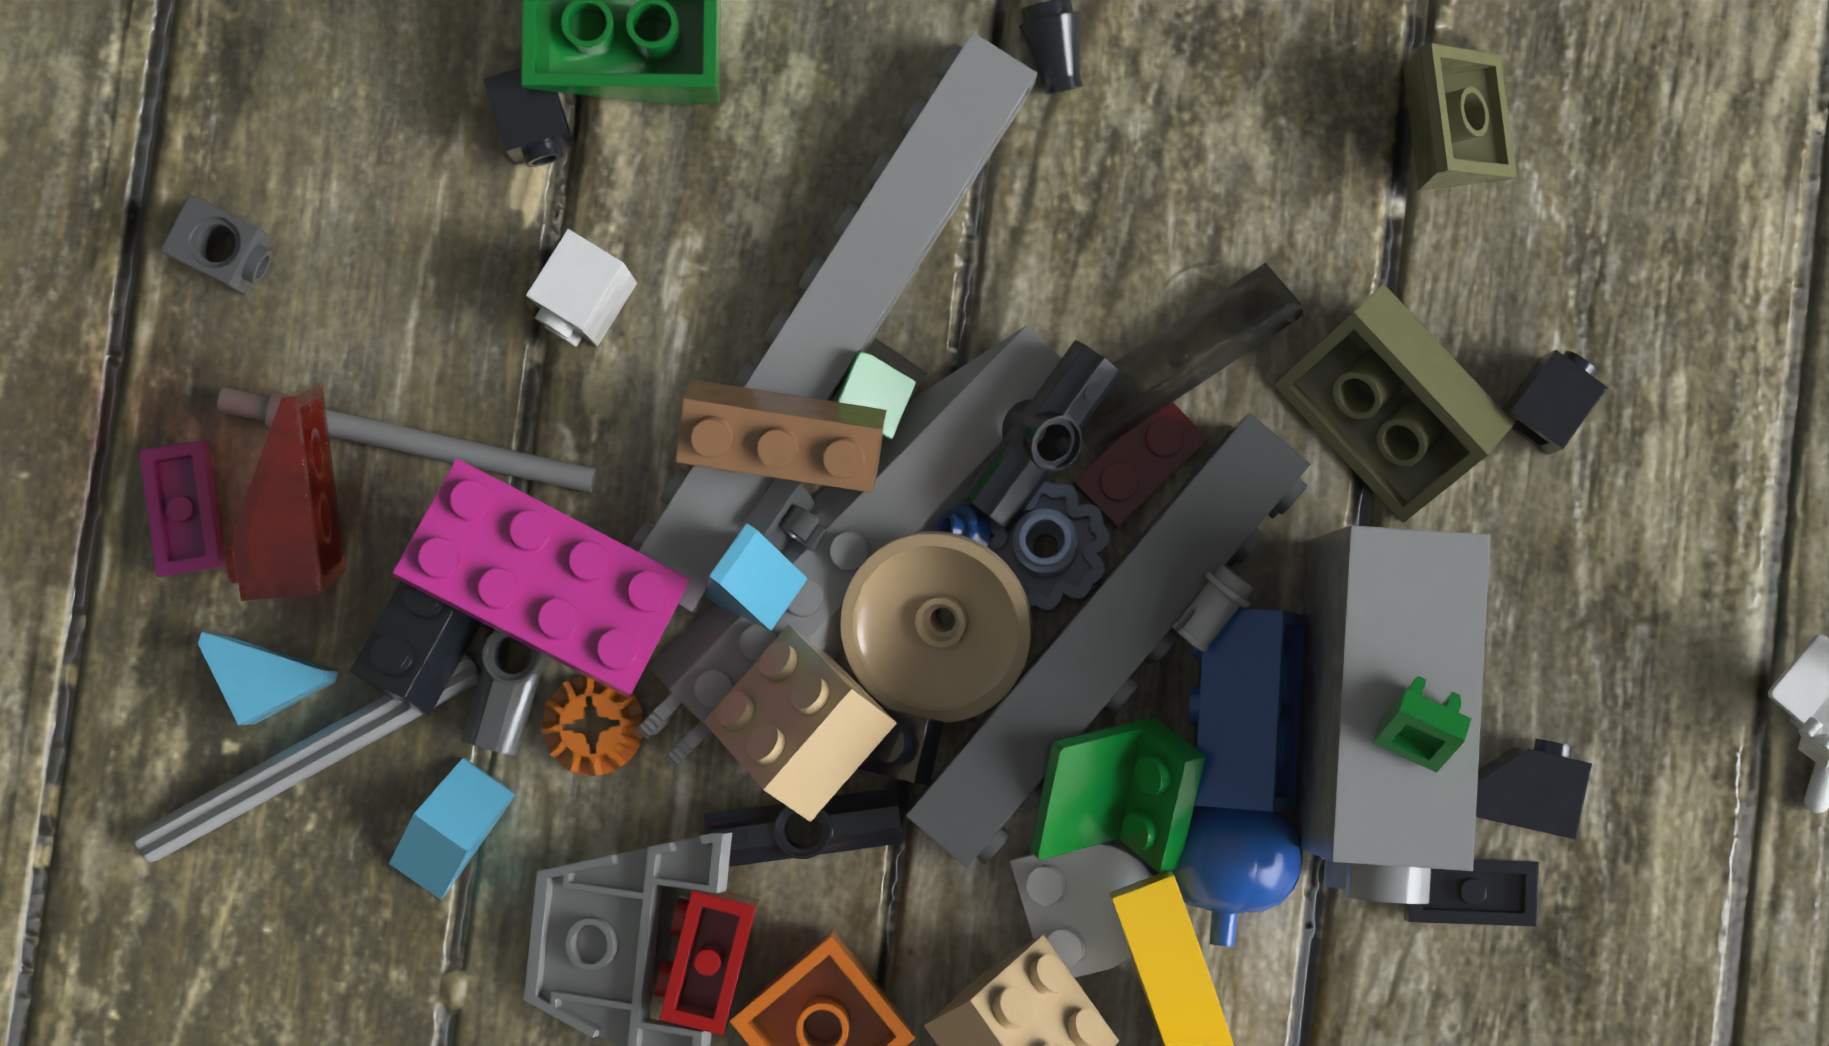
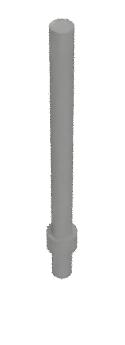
(420, 442)

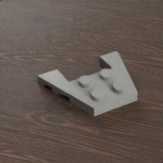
(600, 933)

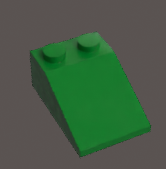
(624, 49)

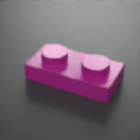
(182, 509)

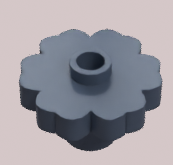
(1079, 540)

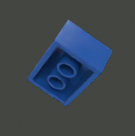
(1251, 711)

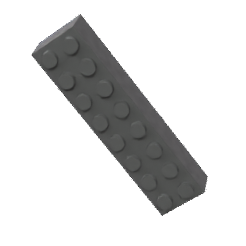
(1107, 639)

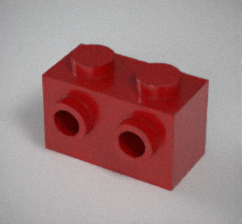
(708, 959)

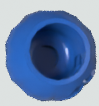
(1237, 865)

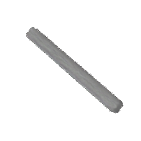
(289, 768)

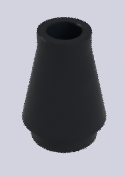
(1054, 43)

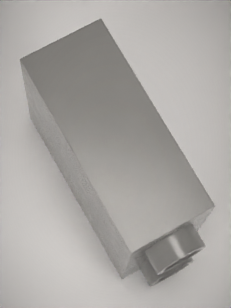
(1377, 618)

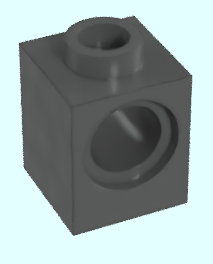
(197, 230)

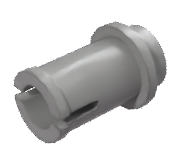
(1213, 607)

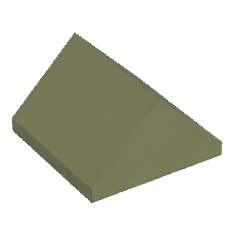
(1458, 117)

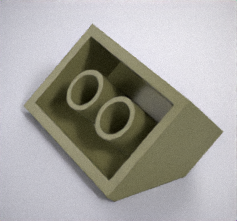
(1394, 404)

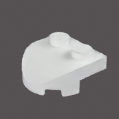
(1072, 904)

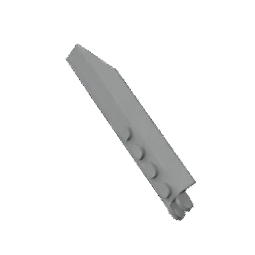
(919, 478)

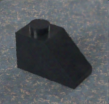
(1535, 789)

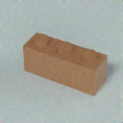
(781, 435)

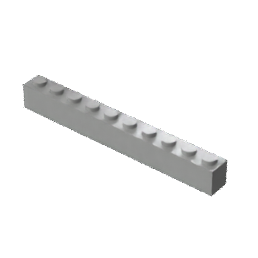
(851, 288)

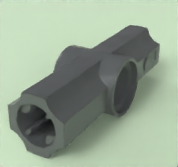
(502, 699)

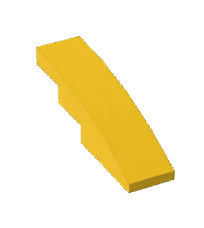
(1170, 963)

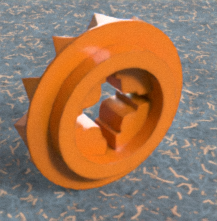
(572, 748)

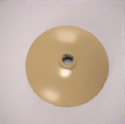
(911, 657)

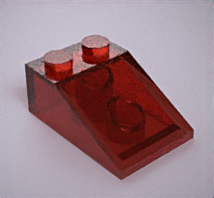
(290, 519)

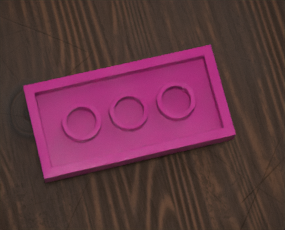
(541, 577)

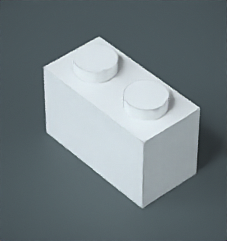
(580, 290)

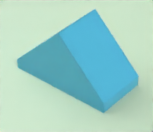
(754, 580)
(259, 679)
(450, 827)

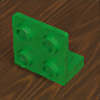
(1120, 785)

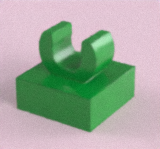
(1423, 728)

